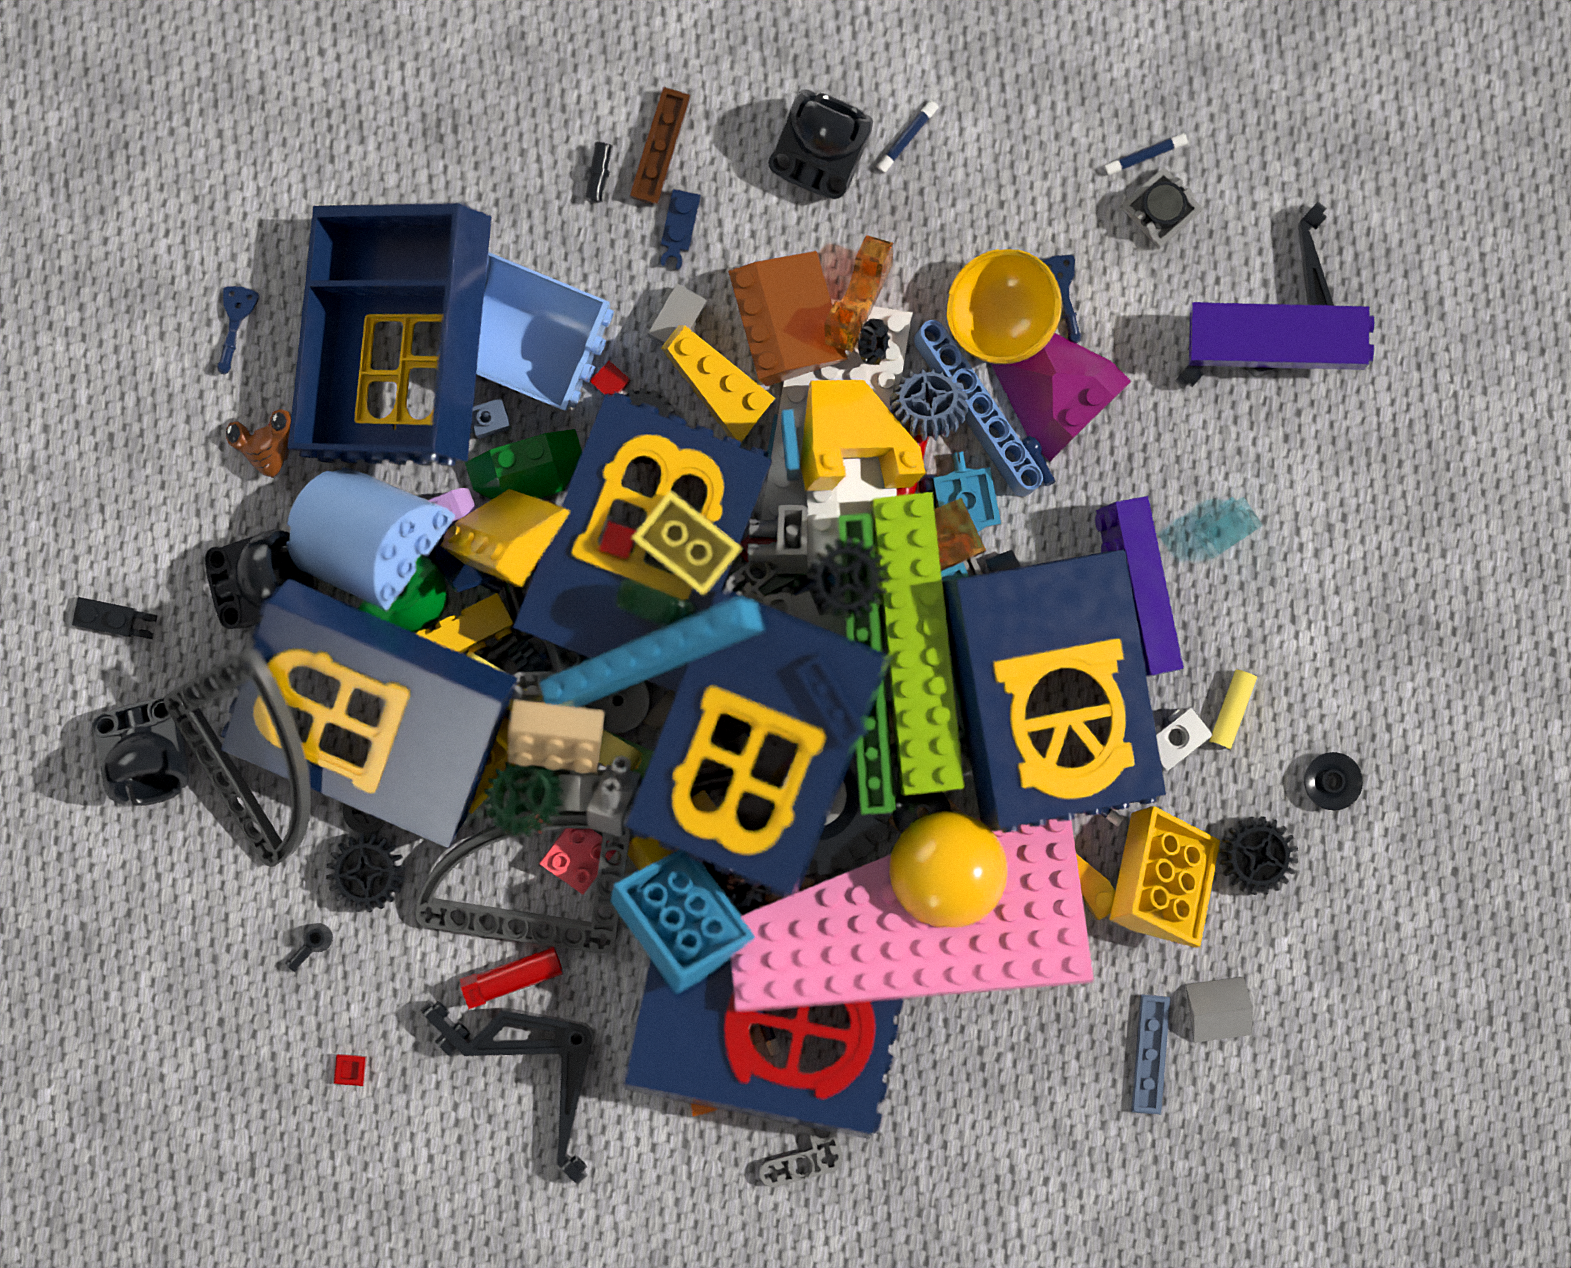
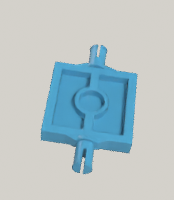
(974, 488)

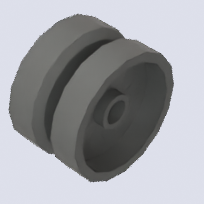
(628, 715)

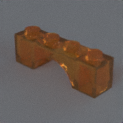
(868, 277)

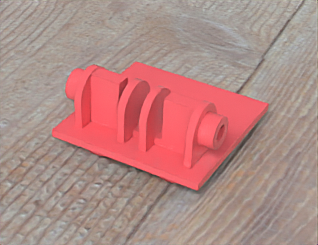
(576, 857)

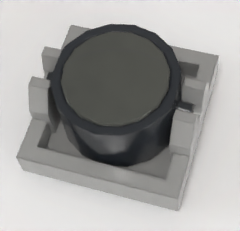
(1162, 207)

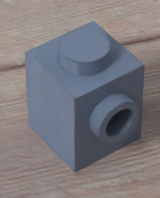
(490, 419)

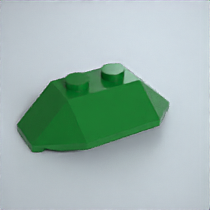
(529, 466)

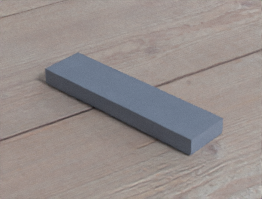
(1150, 1054)

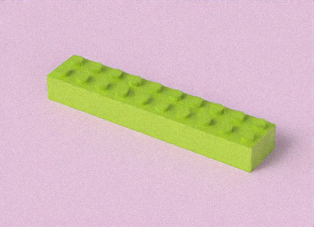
(918, 644)

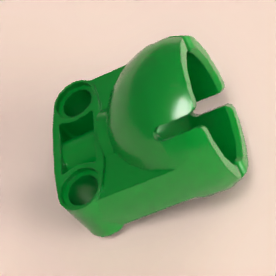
(421, 601)

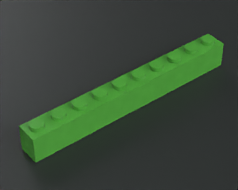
(874, 747)

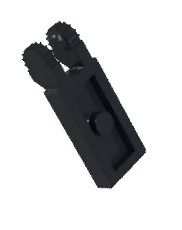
(110, 618)

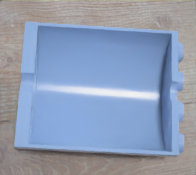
(539, 333)
(362, 533)

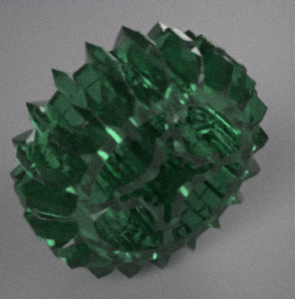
(653, 603)
(514, 805)

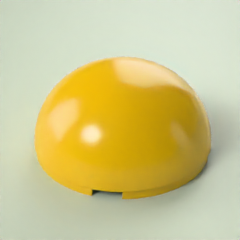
(1004, 306)
(948, 869)

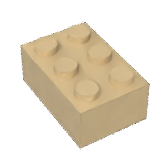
(555, 736)

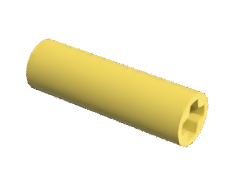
(1233, 708)

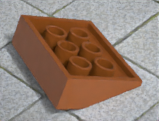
(785, 315)

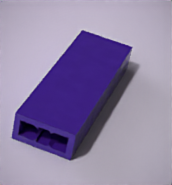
(1280, 336)

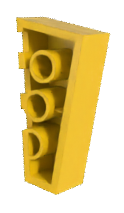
(724, 389)
(474, 627)

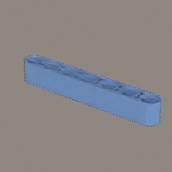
(991, 415)

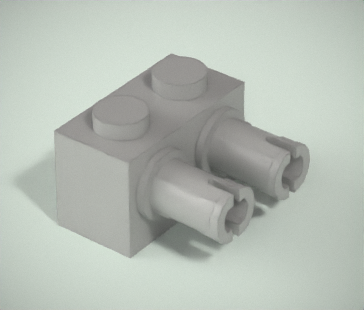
(791, 534)
(614, 798)

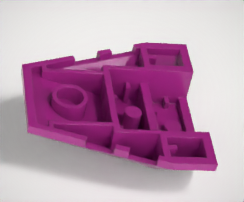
(1059, 391)

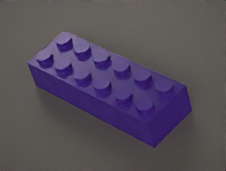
(1131, 528)

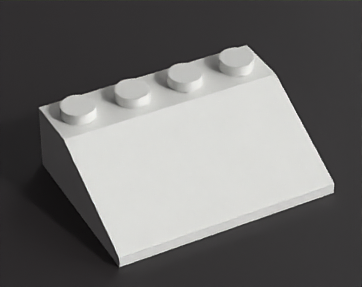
(849, 497)

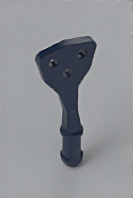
(1064, 283)
(235, 316)

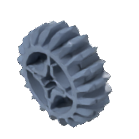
(916, 416)

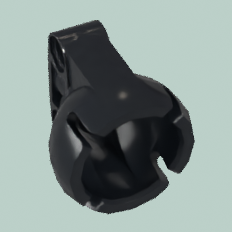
(822, 142)
(250, 576)
(141, 753)

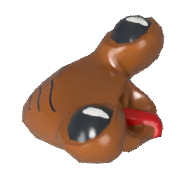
(267, 446)

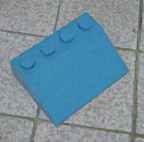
(680, 918)

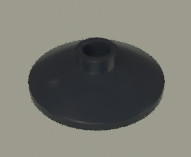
(1348, 779)
(908, 805)

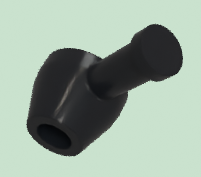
(309, 947)

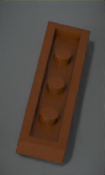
(660, 146)

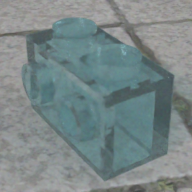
(1226, 527)

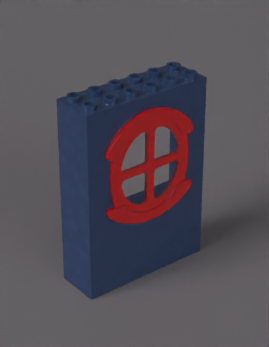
(702, 1054)

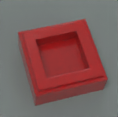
(609, 379)
(617, 541)
(350, 1069)

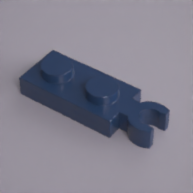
(679, 225)

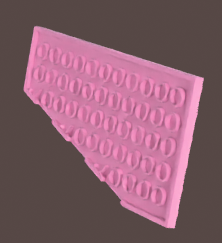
(861, 945)

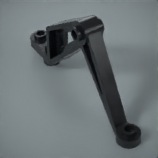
(1315, 284)
(573, 1066)

